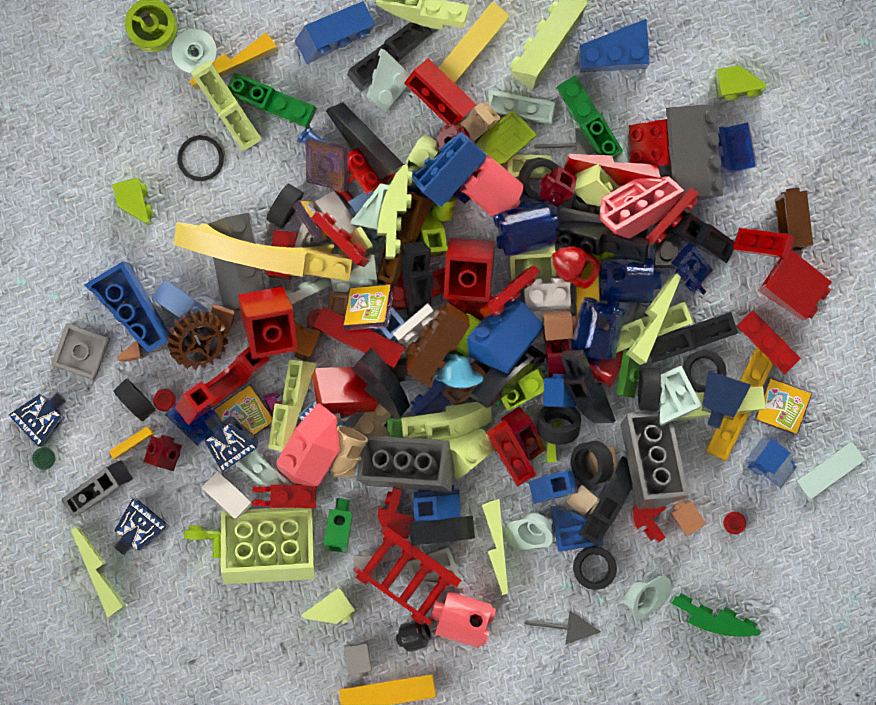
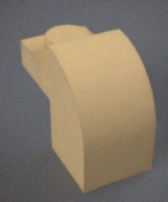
(480, 121)

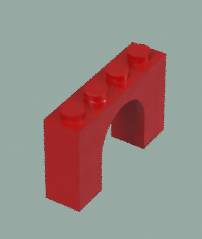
(206, 396)

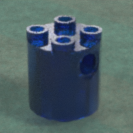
(526, 229)
(628, 280)
(598, 329)

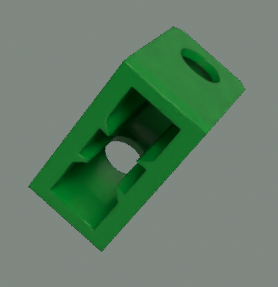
(336, 536)

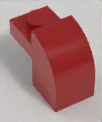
(645, 517)
(396, 521)

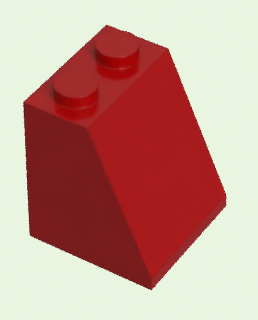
(469, 269)
(796, 286)
(268, 322)

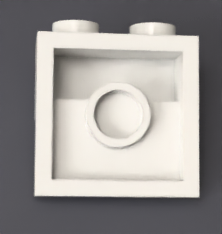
(547, 296)
(410, 330)

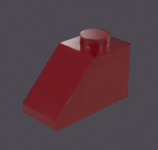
(553, 350)
(525, 432)

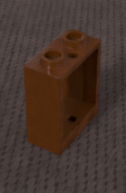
(794, 217)

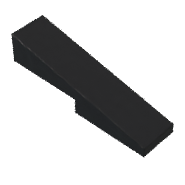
(397, 46)
(355, 133)
(693, 337)

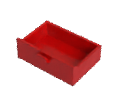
(342, 391)

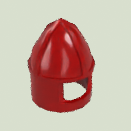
(570, 263)

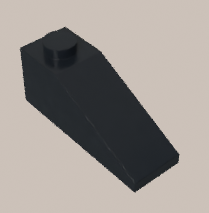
(97, 488)

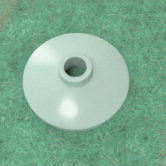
(189, 41)

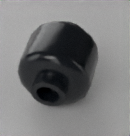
(413, 636)

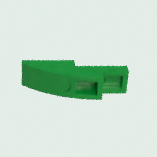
(271, 101)
(588, 119)
(723, 622)

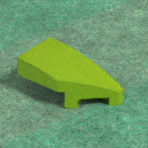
(551, 449)

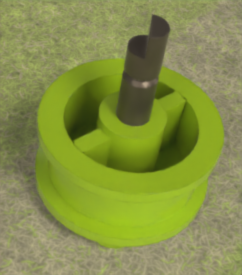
(151, 25)

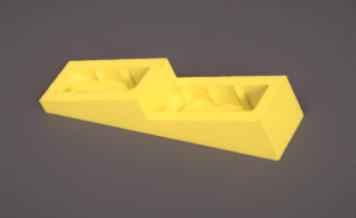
(474, 42)

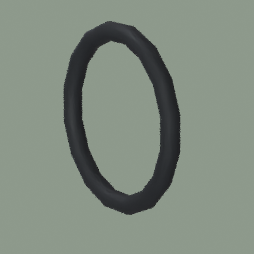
(197, 178)

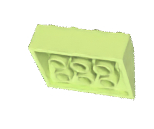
(548, 41)
(267, 546)

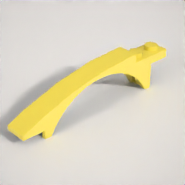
(294, 261)

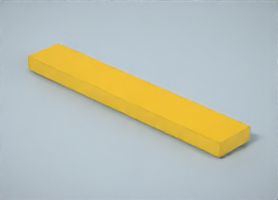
(725, 437)

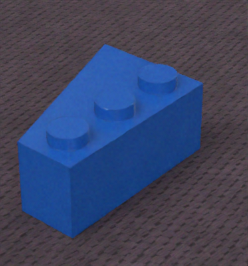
(334, 32)
(617, 50)
(449, 169)
(771, 461)

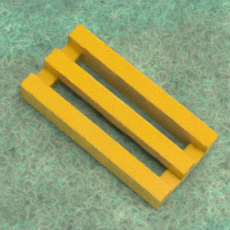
(131, 442)

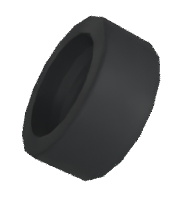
(526, 171)
(282, 208)
(714, 357)
(649, 389)
(134, 400)
(559, 435)
(604, 461)
(612, 568)

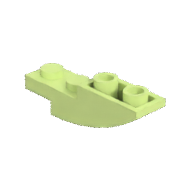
(428, 12)
(394, 203)
(447, 425)

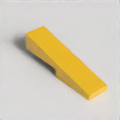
(255, 51)
(390, 691)

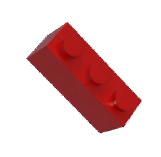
(440, 93)

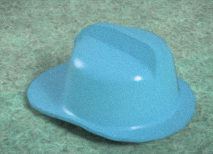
(458, 372)

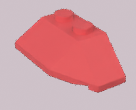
(639, 205)
(311, 448)

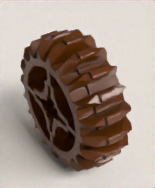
(210, 334)

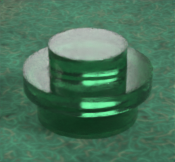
(43, 458)

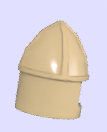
(351, 447)

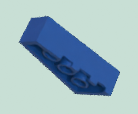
(130, 304)

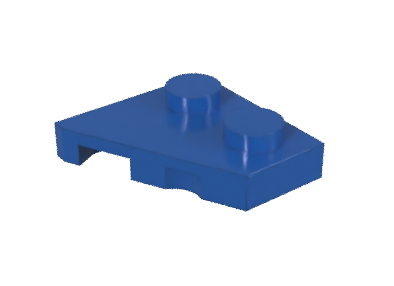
(566, 530)

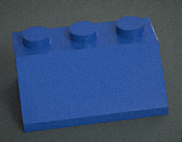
(504, 337)

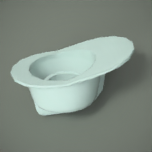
(530, 532)
(647, 597)

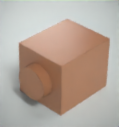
(558, 324)
(687, 517)

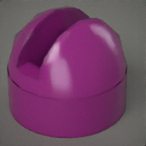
(270, 400)

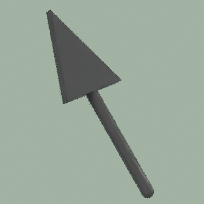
(582, 145)
(576, 628)

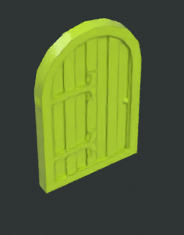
(506, 138)

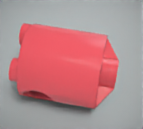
(493, 187)
(454, 619)

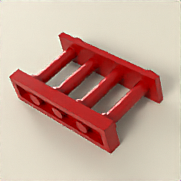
(408, 553)

